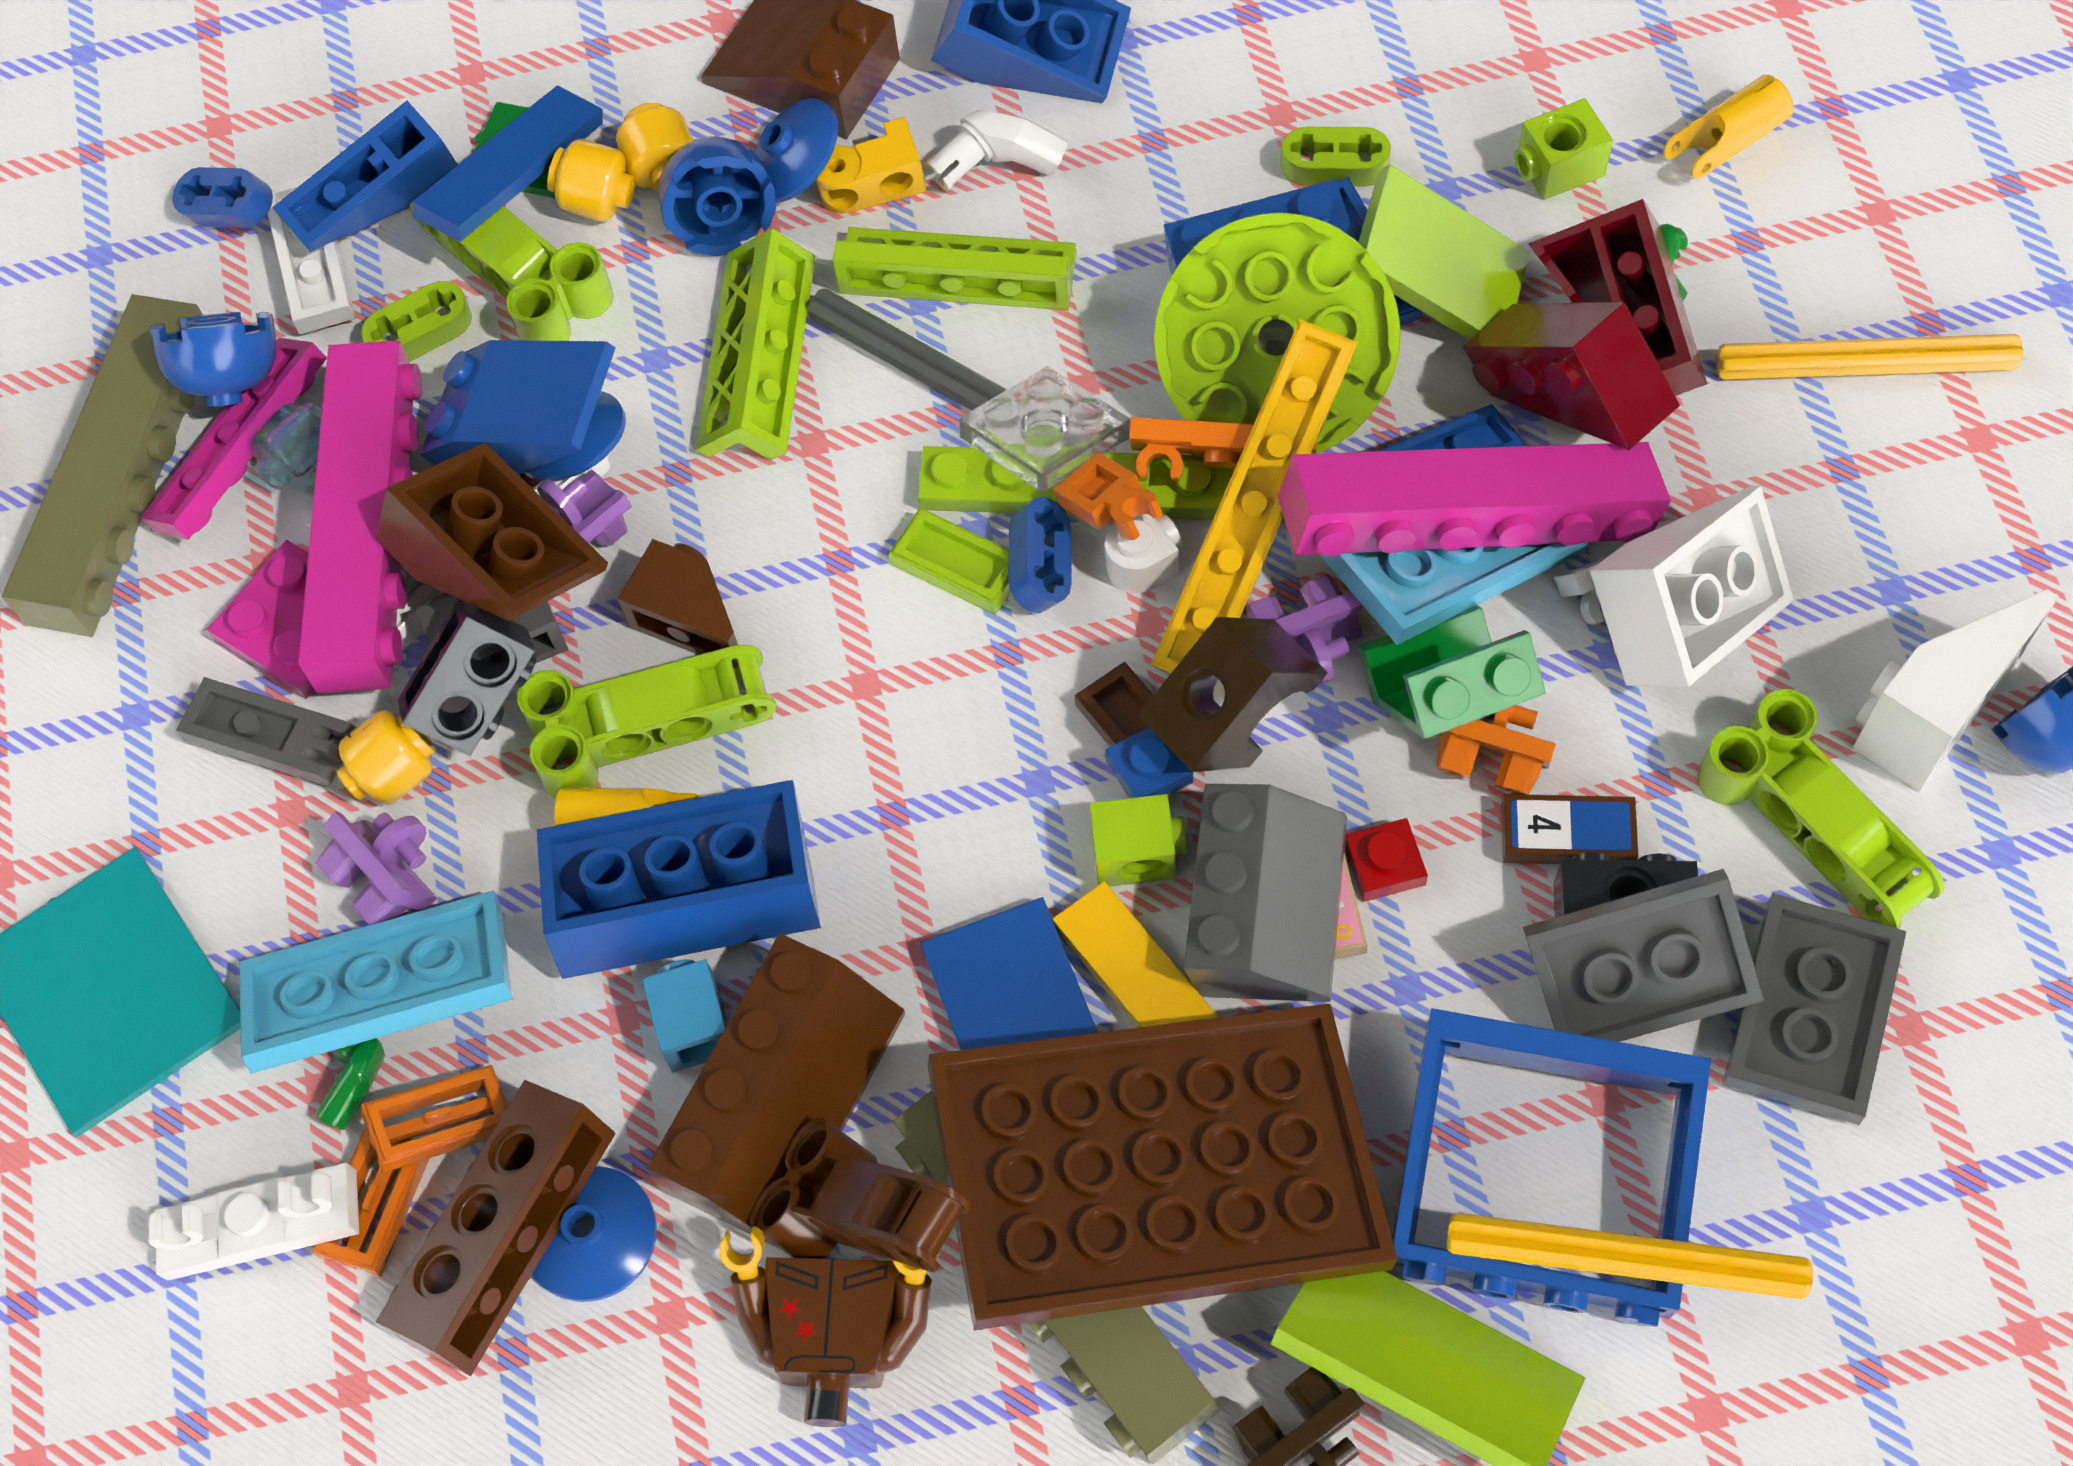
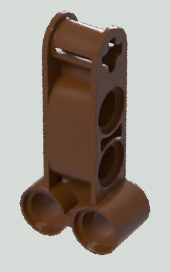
(847, 1198)

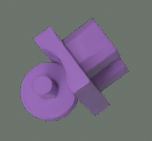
(589, 507)
(1322, 625)
(386, 855)

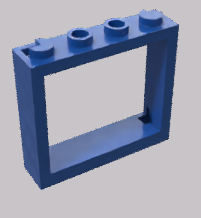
(1570, 1056)

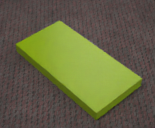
(1432, 1366)

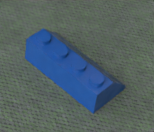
(675, 879)

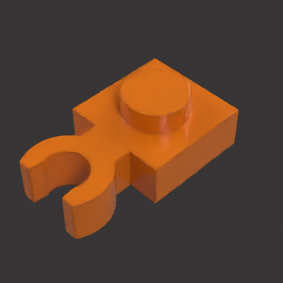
(1105, 492)

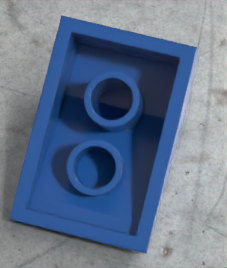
(1035, 44)
(519, 399)

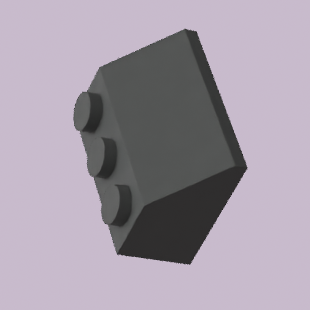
(1265, 895)

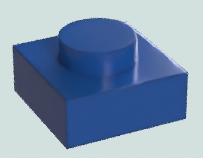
(1147, 766)

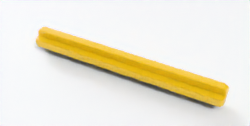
(1869, 356)
(1630, 1255)

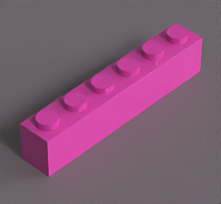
(1470, 498)
(350, 577)

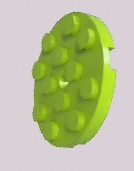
(1265, 272)

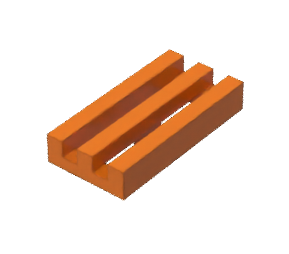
(440, 1142)
(391, 1220)

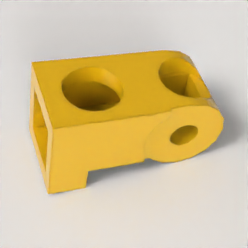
(872, 171)

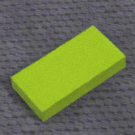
(953, 560)

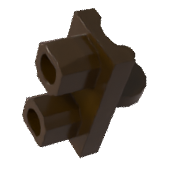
(1325, 1414)

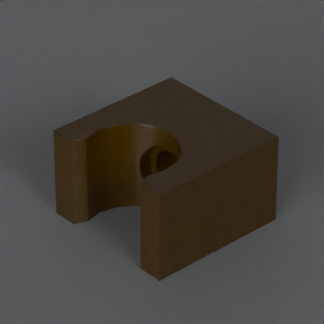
(1257, 669)

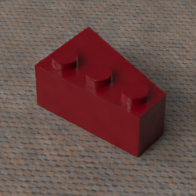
(1627, 261)
(1575, 367)

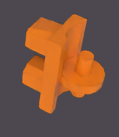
(1522, 753)

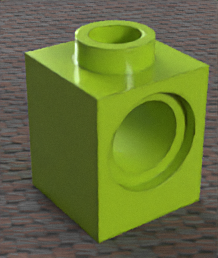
(1563, 149)
(1136, 840)

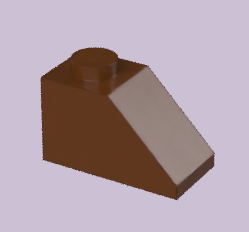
(677, 600)

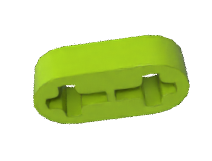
(1334, 155)
(417, 322)

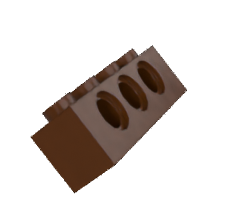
(496, 1227)

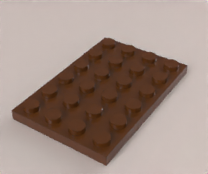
(1157, 1165)

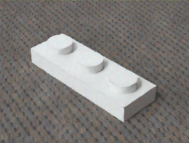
(312, 279)

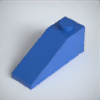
(368, 180)

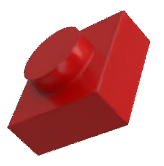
(1385, 859)

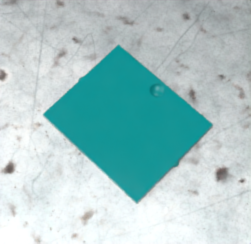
(110, 992)

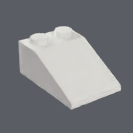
(1692, 590)
(1941, 688)

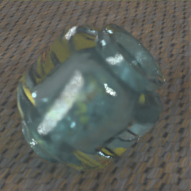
(288, 447)

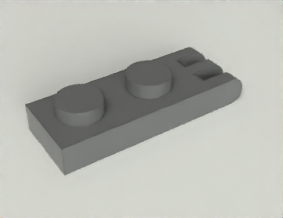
(263, 730)

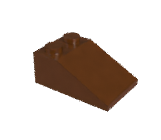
(808, 51)
(484, 535)

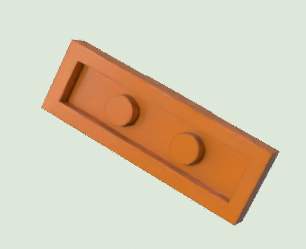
(1167, 438)

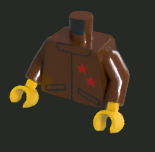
(827, 1321)

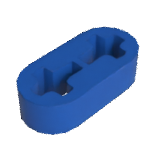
(222, 197)
(1046, 556)

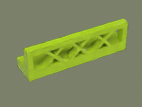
(955, 268)
(763, 344)

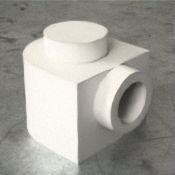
(1146, 561)

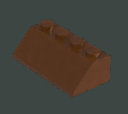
(788, 1056)

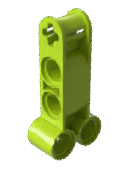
(537, 280)
(639, 712)
(1819, 809)

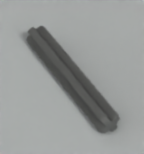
(902, 350)

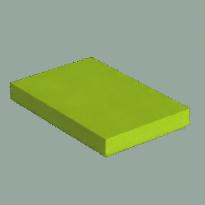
(1441, 254)

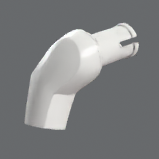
(996, 138)

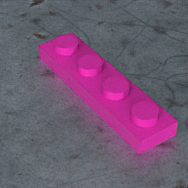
(225, 448)

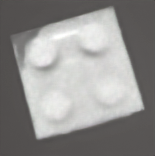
(1044, 428)

